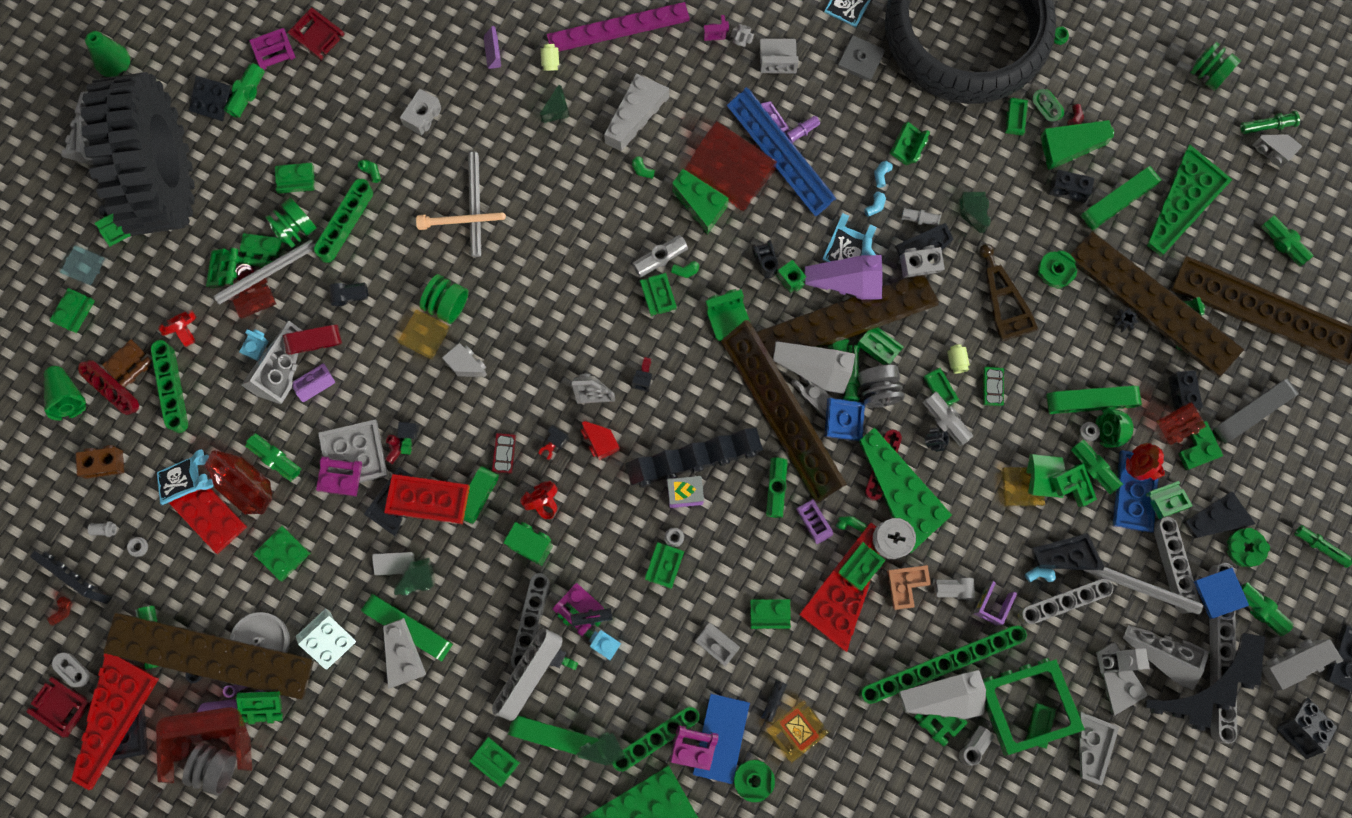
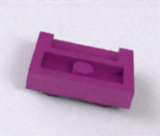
(270, 44)
(339, 483)
(581, 602)
(691, 754)

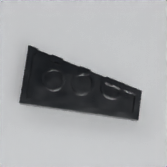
(70, 577)

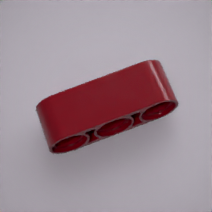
(312, 339)

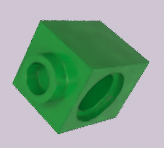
(791, 269)

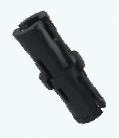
(577, 619)
(774, 701)

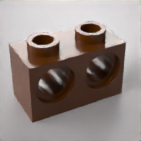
(99, 466)

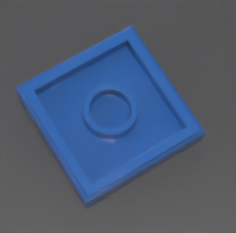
(844, 419)
(1221, 593)

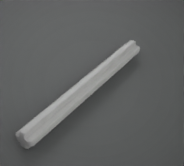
(474, 203)
(264, 272)
(1148, 589)

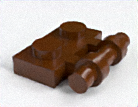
(126, 358)

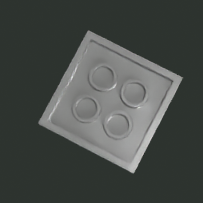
(354, 444)

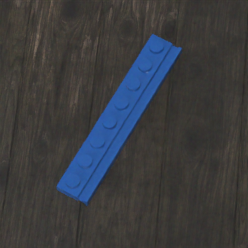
(781, 149)

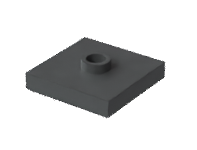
(861, 58)

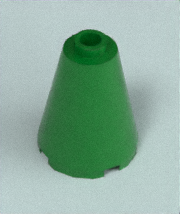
(106, 54)
(61, 395)

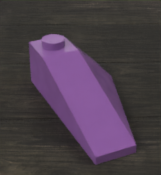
(853, 275)

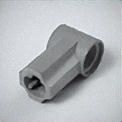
(961, 588)
(977, 744)

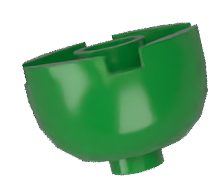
(1115, 428)

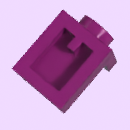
(716, 31)

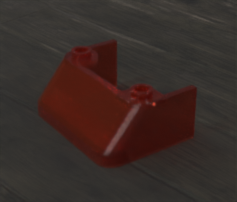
(177, 731)

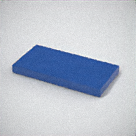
(1132, 505)
(728, 720)

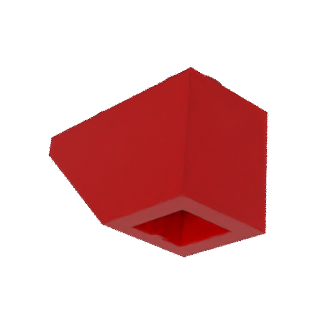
(601, 439)

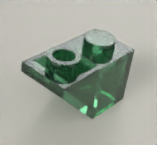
(974, 210)
(416, 576)
(603, 752)

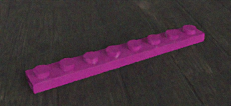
(619, 27)

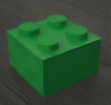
(528, 543)

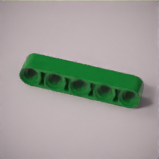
(1121, 198)
(343, 229)
(163, 379)
(1093, 399)
(421, 635)
(665, 734)
(548, 735)

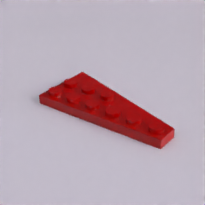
(837, 602)
(113, 709)

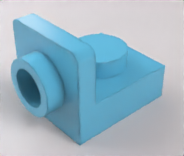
(254, 344)
(604, 644)

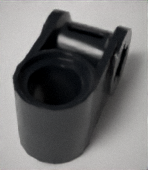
(765, 255)

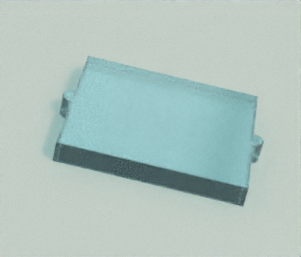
(82, 265)

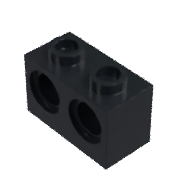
(1071, 186)
(1185, 389)

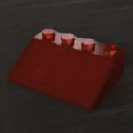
(731, 165)

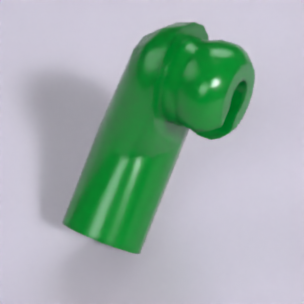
(370, 168)
(640, 169)
(844, 521)

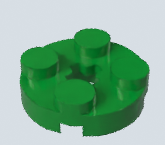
(1050, 277)
(1258, 545)
(762, 772)

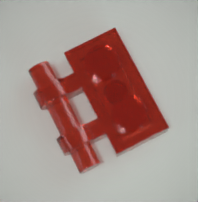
(255, 301)
(1178, 420)

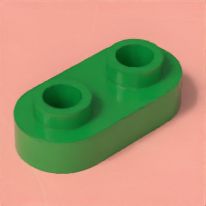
(1047, 107)

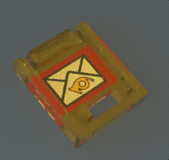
(800, 729)

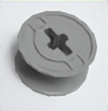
(901, 530)

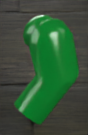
(687, 271)

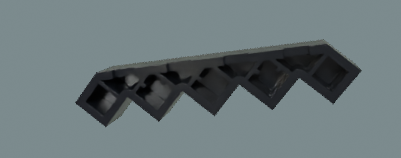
(694, 457)

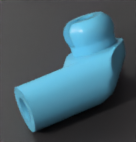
(880, 171)
(1048, 574)

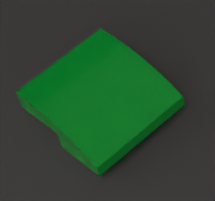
(1042, 470)

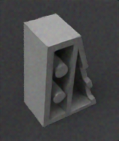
(1300, 663)

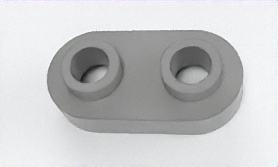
(71, 671)

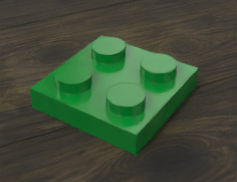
(282, 553)

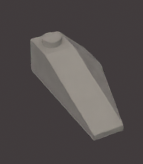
(821, 366)
(274, 370)
(591, 390)
(1179, 661)
(951, 697)

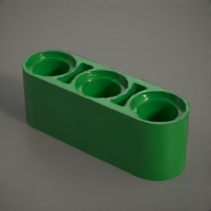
(479, 492)

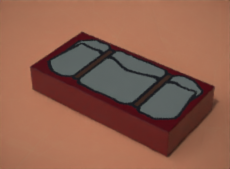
(504, 453)

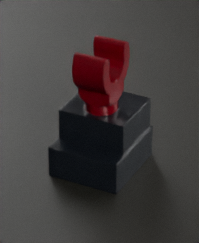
(642, 378)

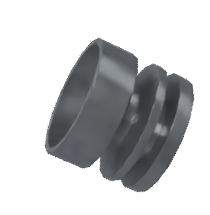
(880, 385)
(209, 769)

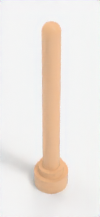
(424, 222)

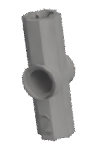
(650, 261)
(948, 418)

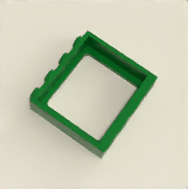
(997, 717)

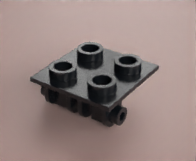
(209, 98)

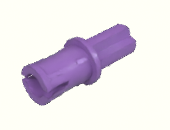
(803, 129)

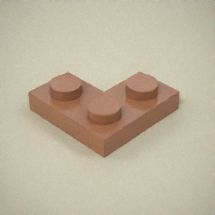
(903, 581)

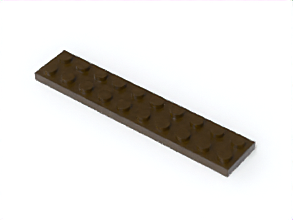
(1156, 305)
(1265, 310)
(853, 316)
(783, 412)
(208, 656)

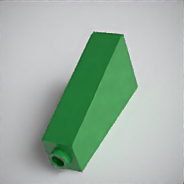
(1074, 141)

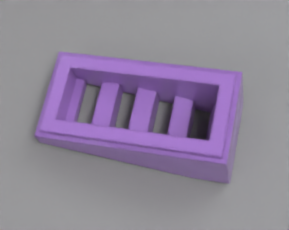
(821, 536)

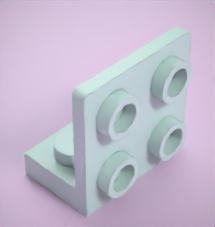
(325, 639)

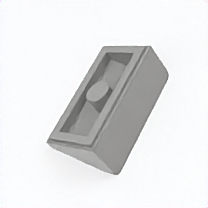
(391, 563)
(717, 644)

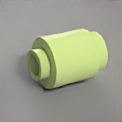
(549, 57)
(958, 359)

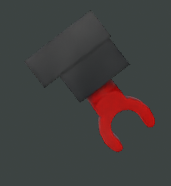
(556, 439)

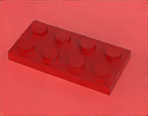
(427, 499)
(209, 518)

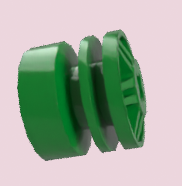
(1215, 66)
(290, 223)
(444, 299)

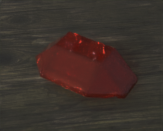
(239, 482)

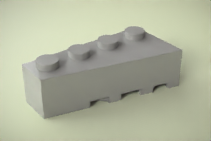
(636, 108)

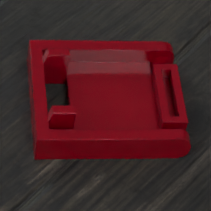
(319, 37)
(56, 704)

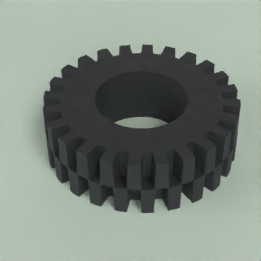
(138, 153)

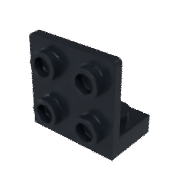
(1308, 730)

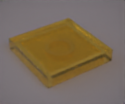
(424, 334)
(1016, 488)

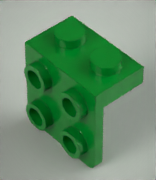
(726, 312)

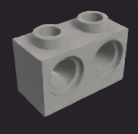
(922, 266)

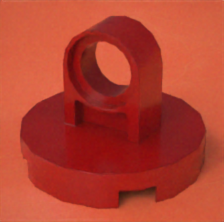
(179, 325)
(1146, 462)
(541, 497)

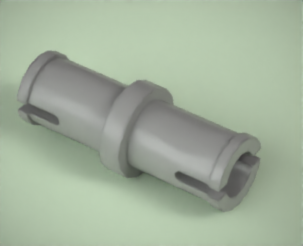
(921, 217)

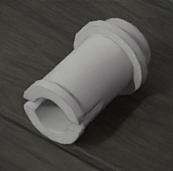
(107, 529)

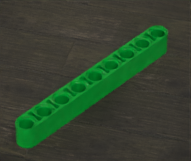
(951, 660)

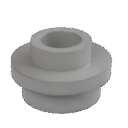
(1084, 431)
(676, 531)
(131, 547)

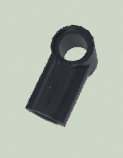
(342, 294)

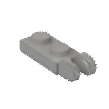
(813, 395)

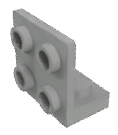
(778, 56)

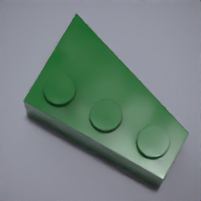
(700, 199)

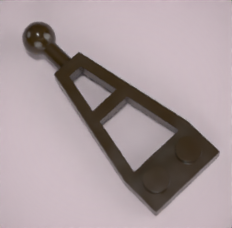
(1013, 326)

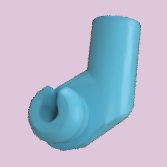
(877, 206)
(866, 247)

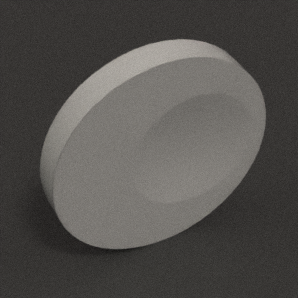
(262, 630)

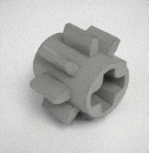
(742, 35)

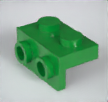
(909, 144)

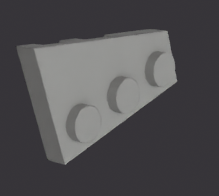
(401, 654)
(1122, 687)
(1095, 747)

